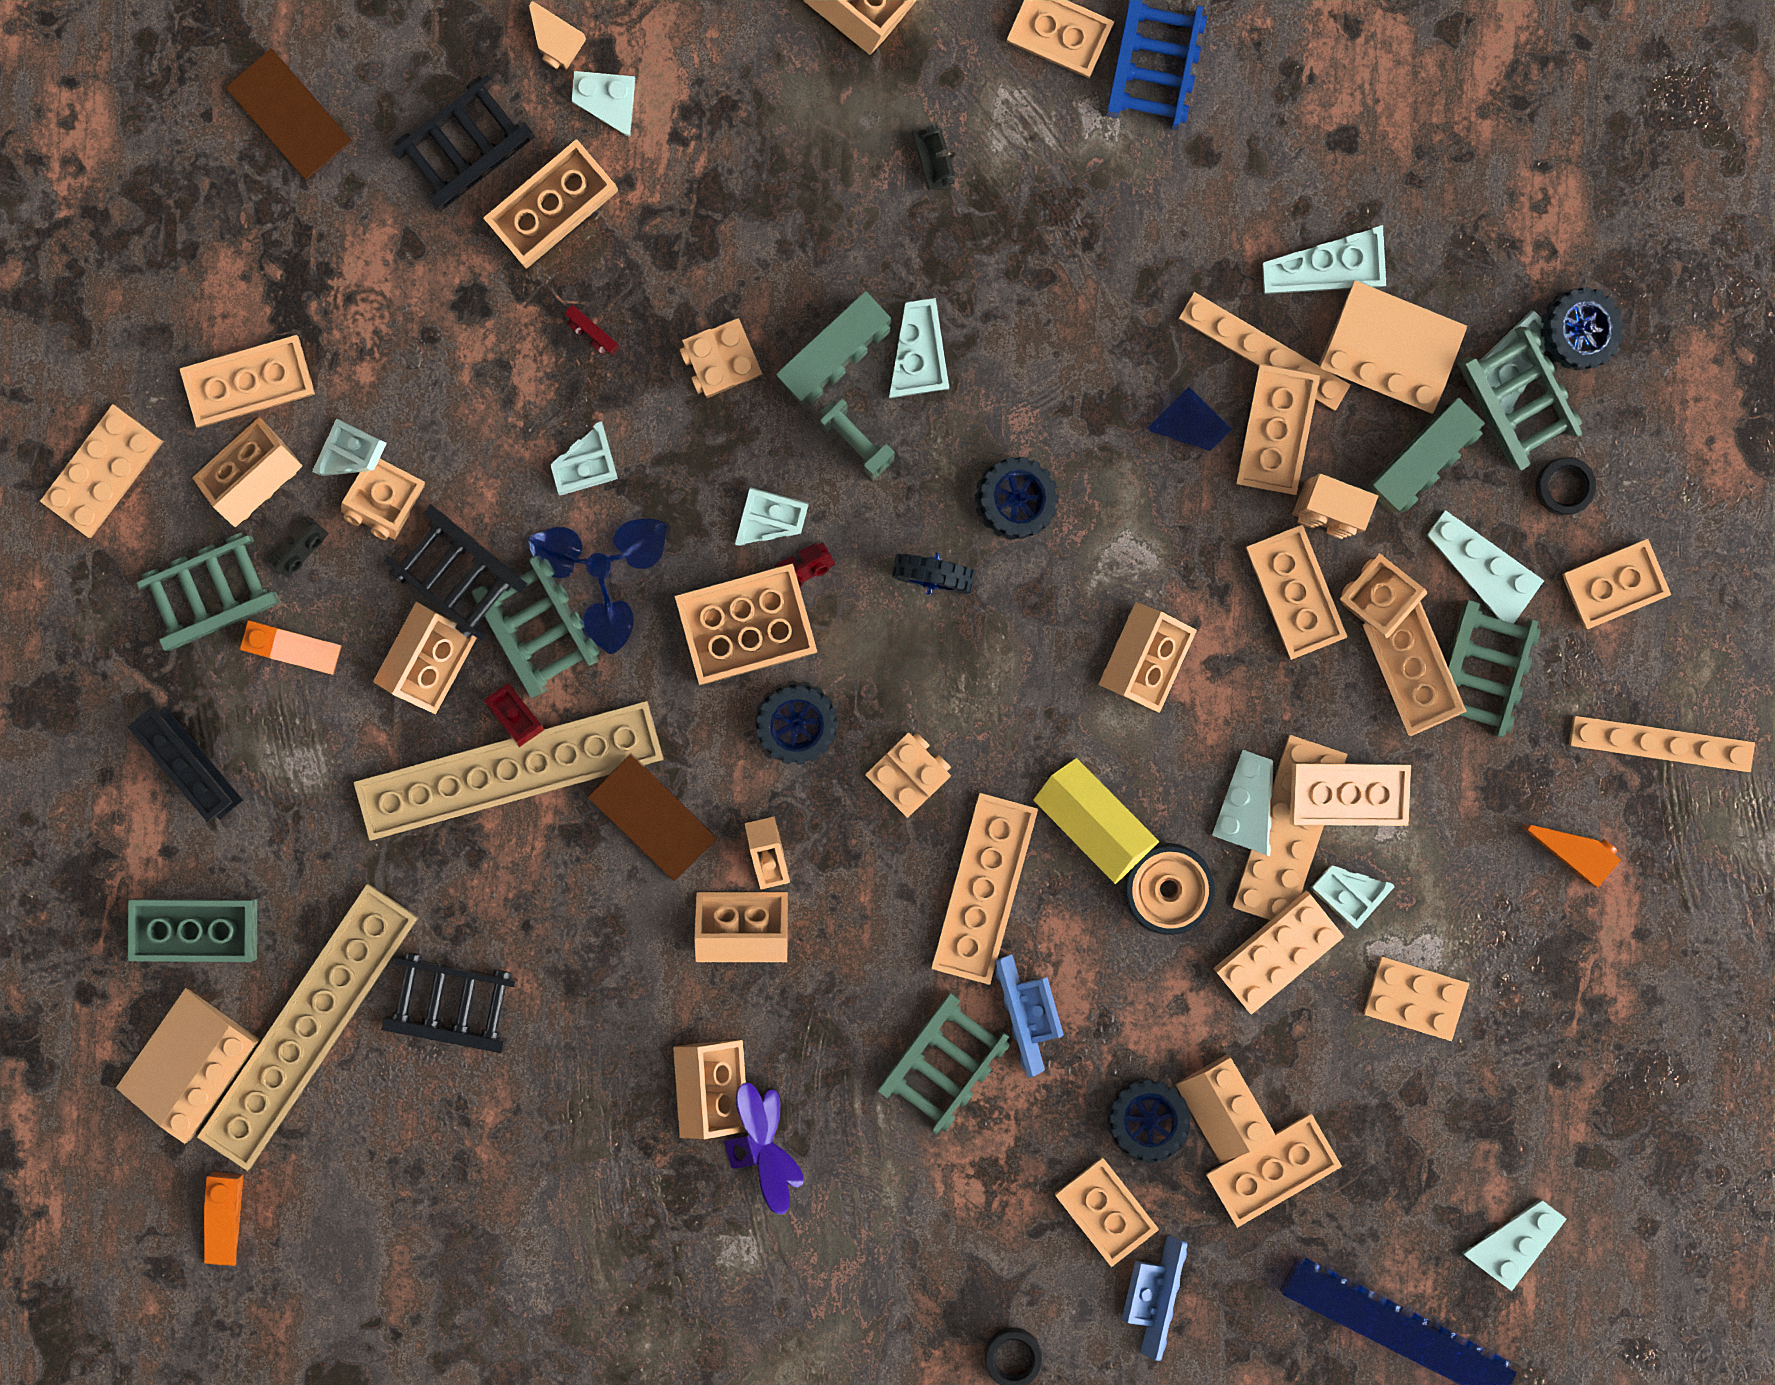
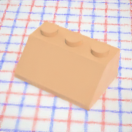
(247, 472)
(1147, 657)
(424, 658)
(741, 927)
(707, 1088)
(1225, 1109)

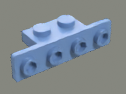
(1031, 1013)
(1153, 1296)

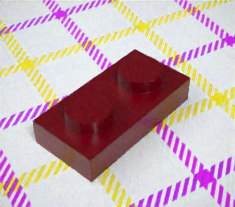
(580, 323)
(513, 715)

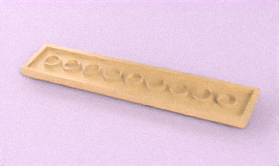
(506, 772)
(307, 1027)

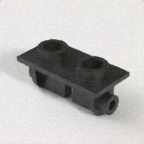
(936, 169)
(307, 537)

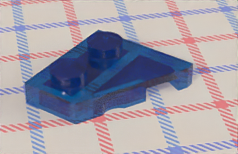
(1191, 422)

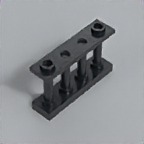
(491, 154)
(482, 563)
(185, 763)
(460, 1031)

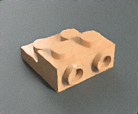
(720, 358)
(382, 499)
(1382, 595)
(909, 773)

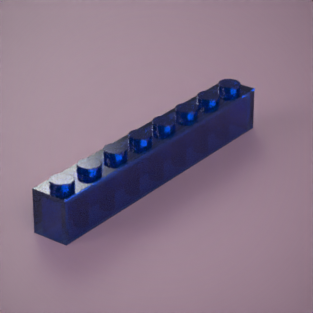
(1393, 1328)

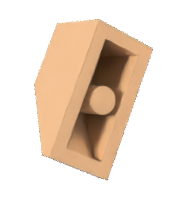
(555, 37)
(767, 852)

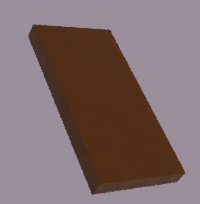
(288, 114)
(652, 817)

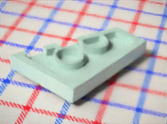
(920, 352)
(1246, 807)

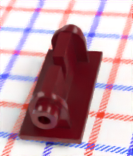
(815, 562)

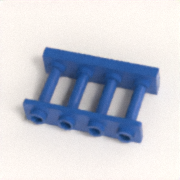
(1127, 71)

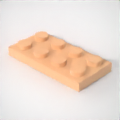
(247, 381)
(1278, 429)
(101, 471)
(1296, 592)
(1416, 673)
(1350, 794)
(1278, 952)
(1274, 1170)

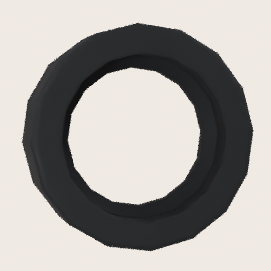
(1589, 484)
(1013, 1334)

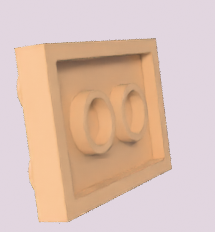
(1061, 33)
(1616, 584)
(1416, 998)
(1106, 1211)

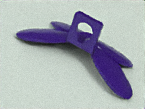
(774, 1164)

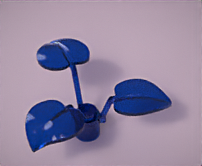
(638, 540)

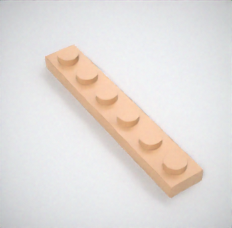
(1258, 346)
(1661, 744)

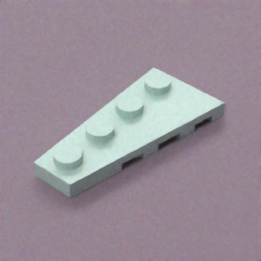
(1329, 265)
(1491, 573)

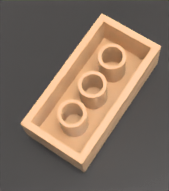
(551, 203)
(1334, 506)

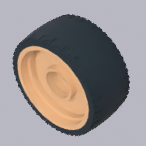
(1186, 906)

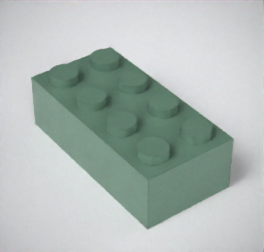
(834, 348)
(1425, 455)
(192, 930)

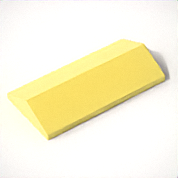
(1095, 820)

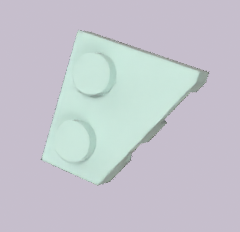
(606, 97)
(348, 451)
(585, 463)
(770, 517)
(1350, 894)

